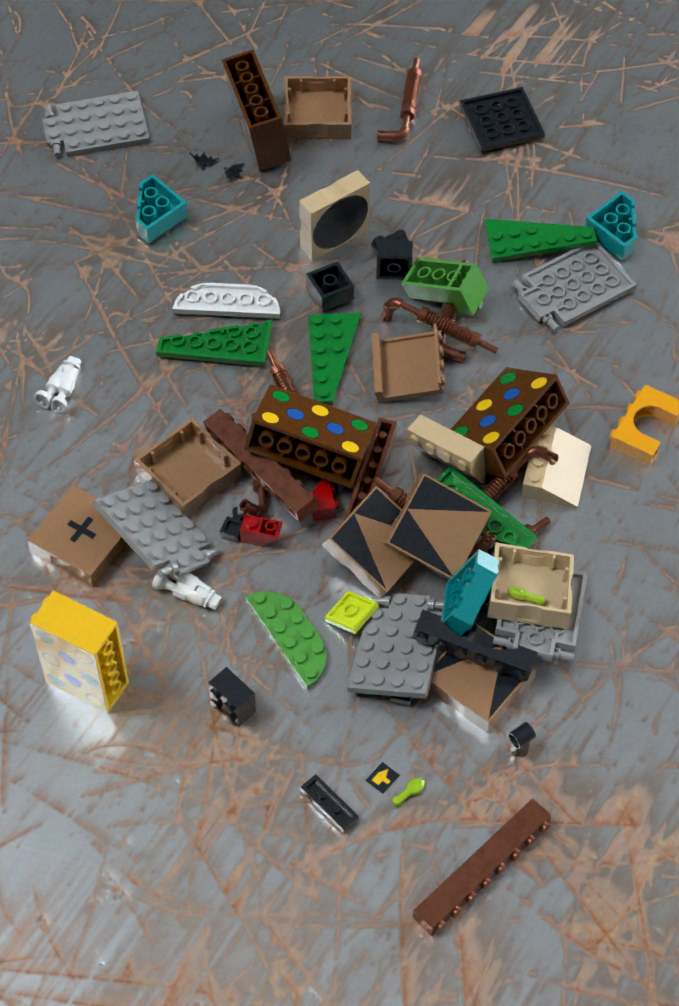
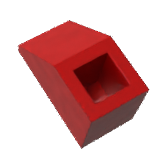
(324, 501)
(259, 530)

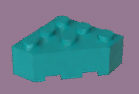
(157, 208)
(615, 225)
(468, 591)

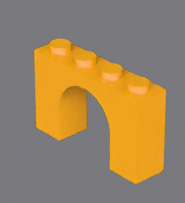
(647, 403)

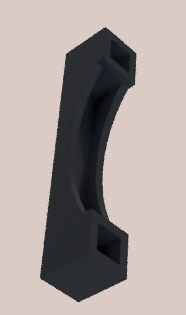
(513, 662)

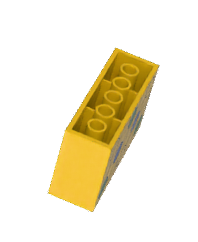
(80, 651)

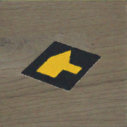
(382, 777)

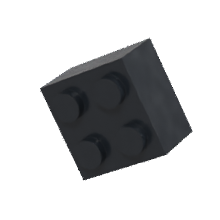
(394, 259)
(330, 286)
(232, 697)

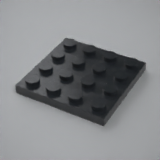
(502, 119)

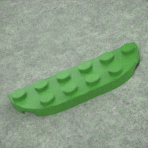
(291, 634)

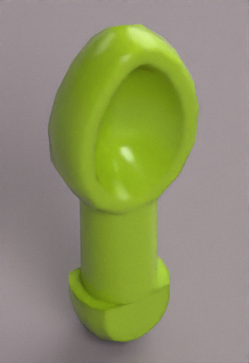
(522, 594)
(413, 788)

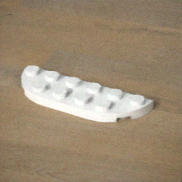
(227, 300)

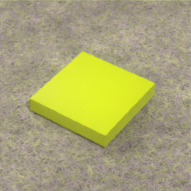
(351, 612)

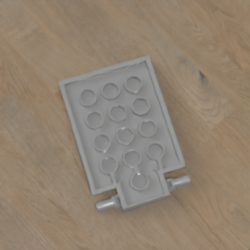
(96, 124)
(573, 285)
(156, 529)
(545, 638)
(388, 656)

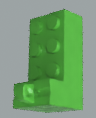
(447, 282)

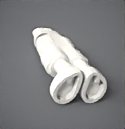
(60, 382)
(188, 589)

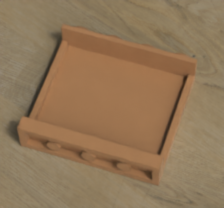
(408, 366)

